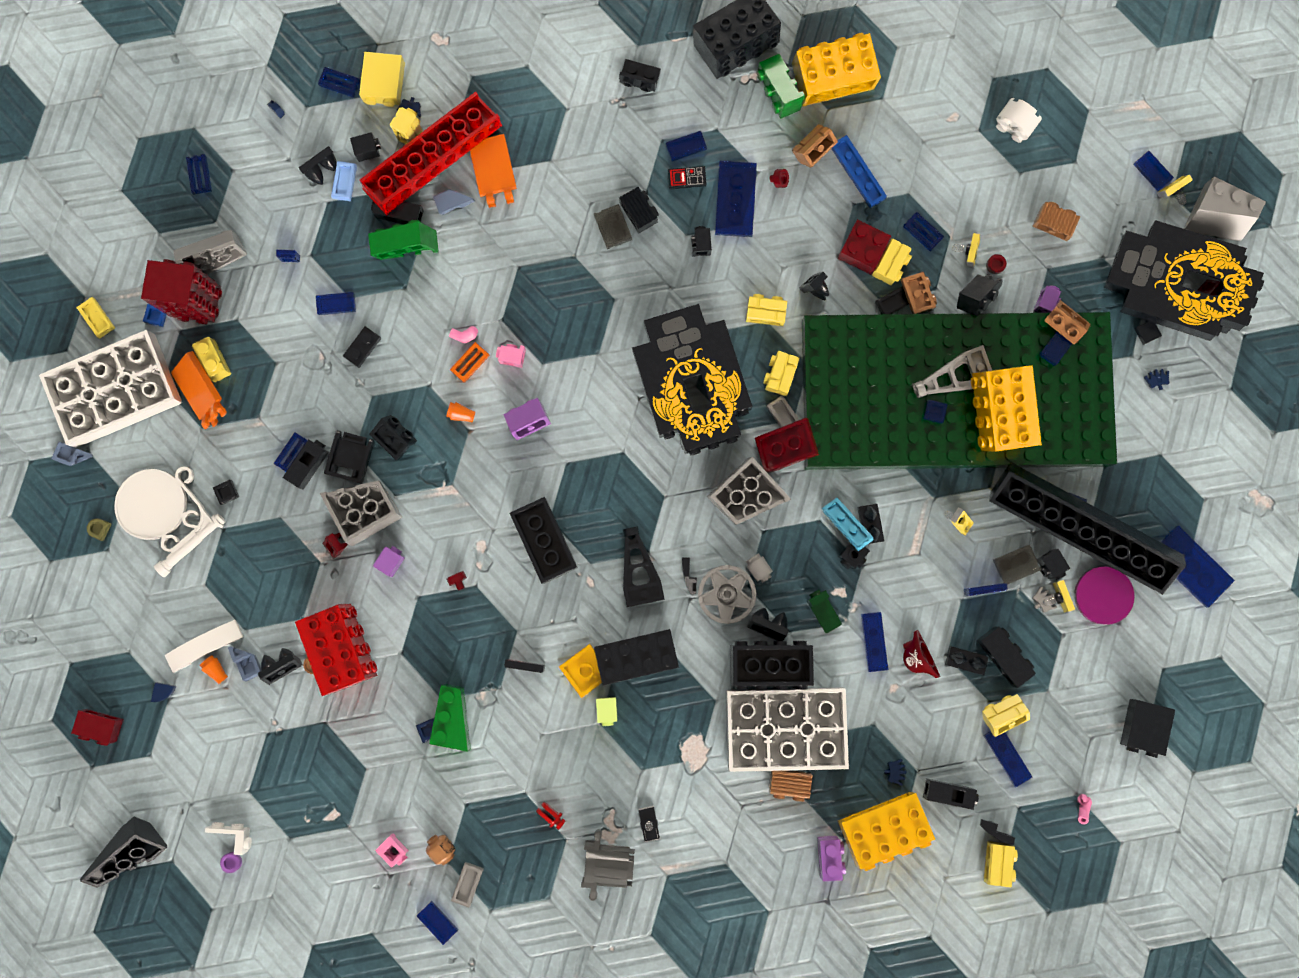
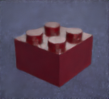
(864, 247)

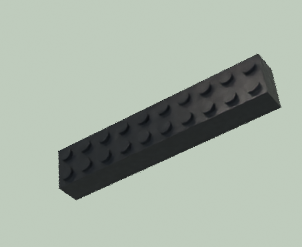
(1087, 528)

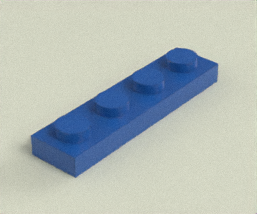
(858, 172)

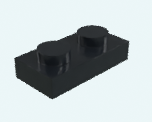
(362, 347)

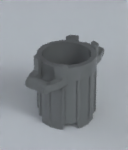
(606, 865)

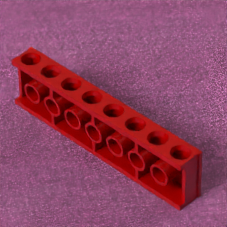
(430, 153)

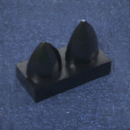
(311, 168)
(816, 286)
(871, 520)
(776, 629)
(966, 660)
(273, 671)

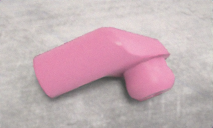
(465, 336)
(1084, 808)

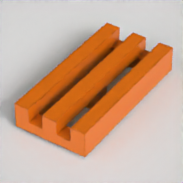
(480, 351)

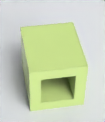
(606, 711)

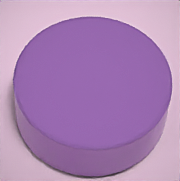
(230, 862)

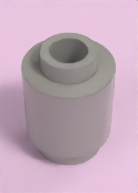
(759, 568)

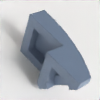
(450, 200)
(69, 455)
(246, 663)

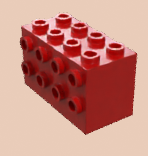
(336, 648)

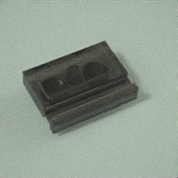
(613, 226)
(1017, 564)

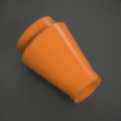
(459, 412)
(213, 668)

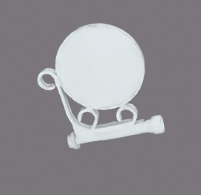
(154, 505)

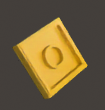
(582, 671)

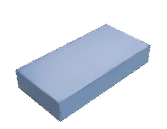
(344, 181)

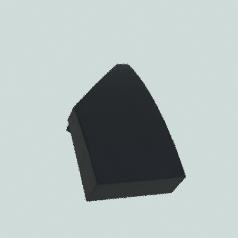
(689, 581)
(991, 828)

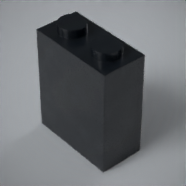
(1147, 728)

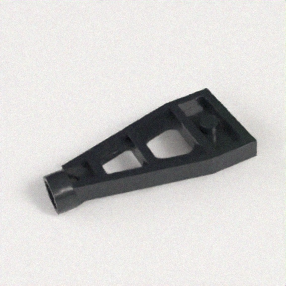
(643, 593)

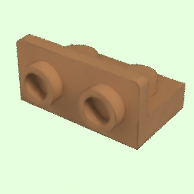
(919, 293)
(1067, 322)

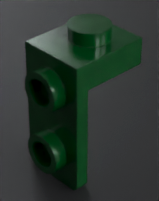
(823, 611)

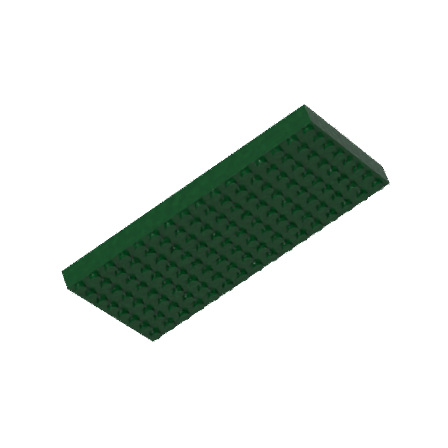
(869, 417)

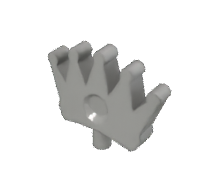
(1039, 597)

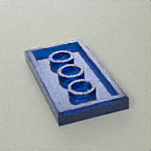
(735, 199)
(1202, 574)

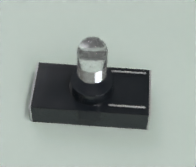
(649, 823)

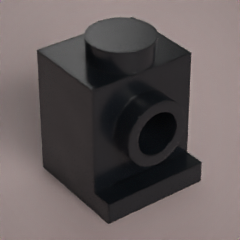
(701, 241)

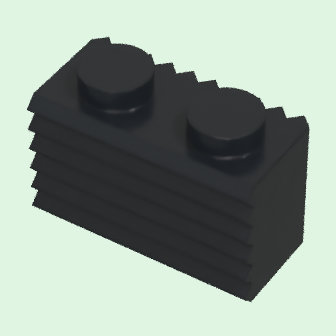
(638, 209)

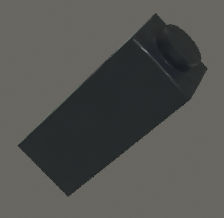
(401, 214)
(306, 464)
(950, 794)

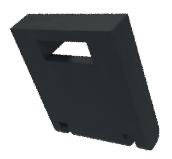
(351, 454)

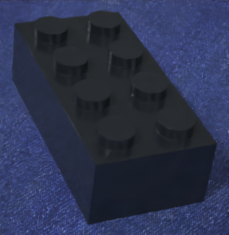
(543, 540)
(636, 657)

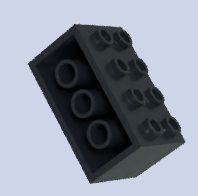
(736, 35)
(771, 665)

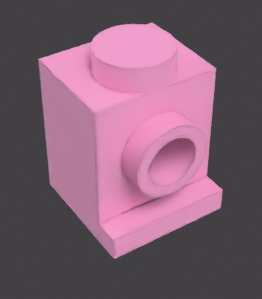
(511, 355)
(386, 853)

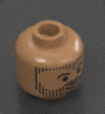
(440, 849)

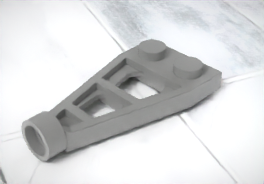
(974, 358)

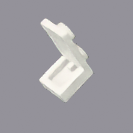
(242, 838)

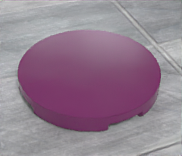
(1104, 595)

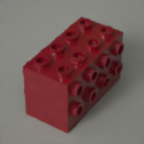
(181, 291)

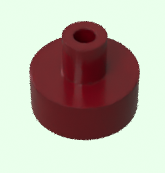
(780, 178)
(457, 579)

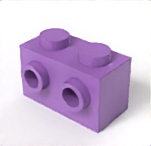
(527, 419)
(830, 861)

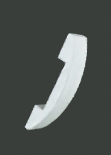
(203, 645)

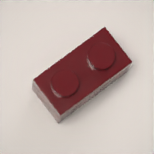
(97, 726)

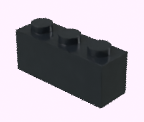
(1006, 656)

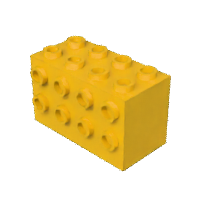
(836, 69)
(1006, 409)
(886, 831)

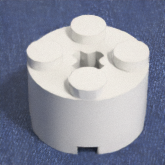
(1018, 120)

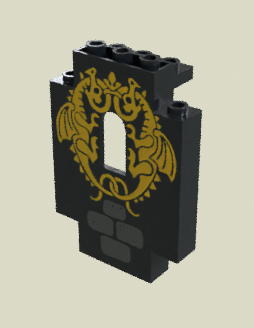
(1153, 272)
(686, 348)

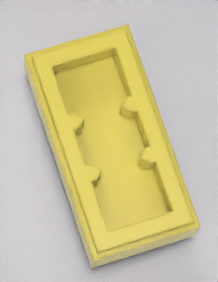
(95, 317)

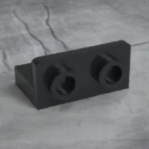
(639, 75)
(392, 436)

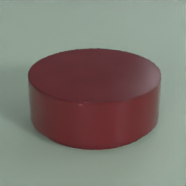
(996, 264)

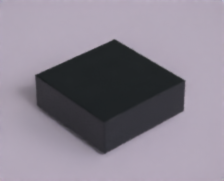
(1148, 332)
(226, 492)

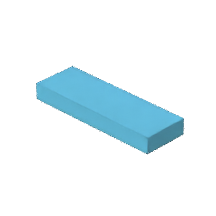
(847, 524)

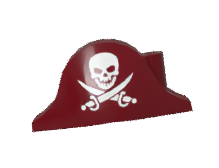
(918, 658)

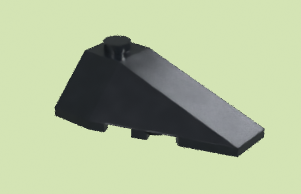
(130, 846)

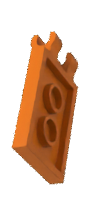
(493, 169)
(198, 390)

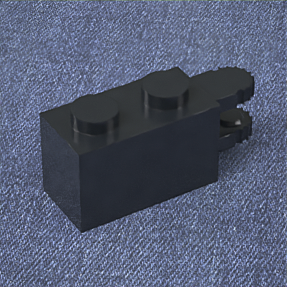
(978, 294)

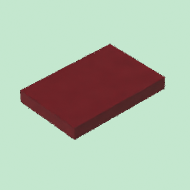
(786, 445)

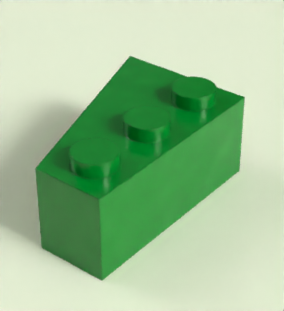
(780, 86)
(402, 239)
(450, 720)

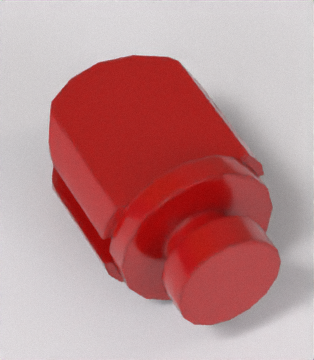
(557, 821)

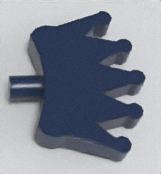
(411, 104)
(1157, 379)
(894, 772)

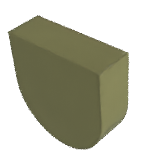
(98, 528)

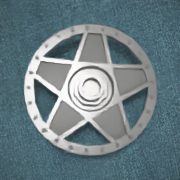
(727, 594)

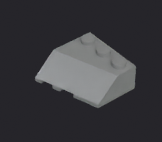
(1224, 211)
(212, 252)
(747, 492)
(361, 510)

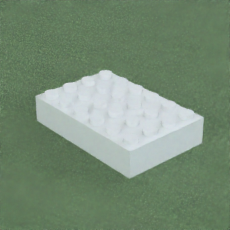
(110, 389)
(787, 729)

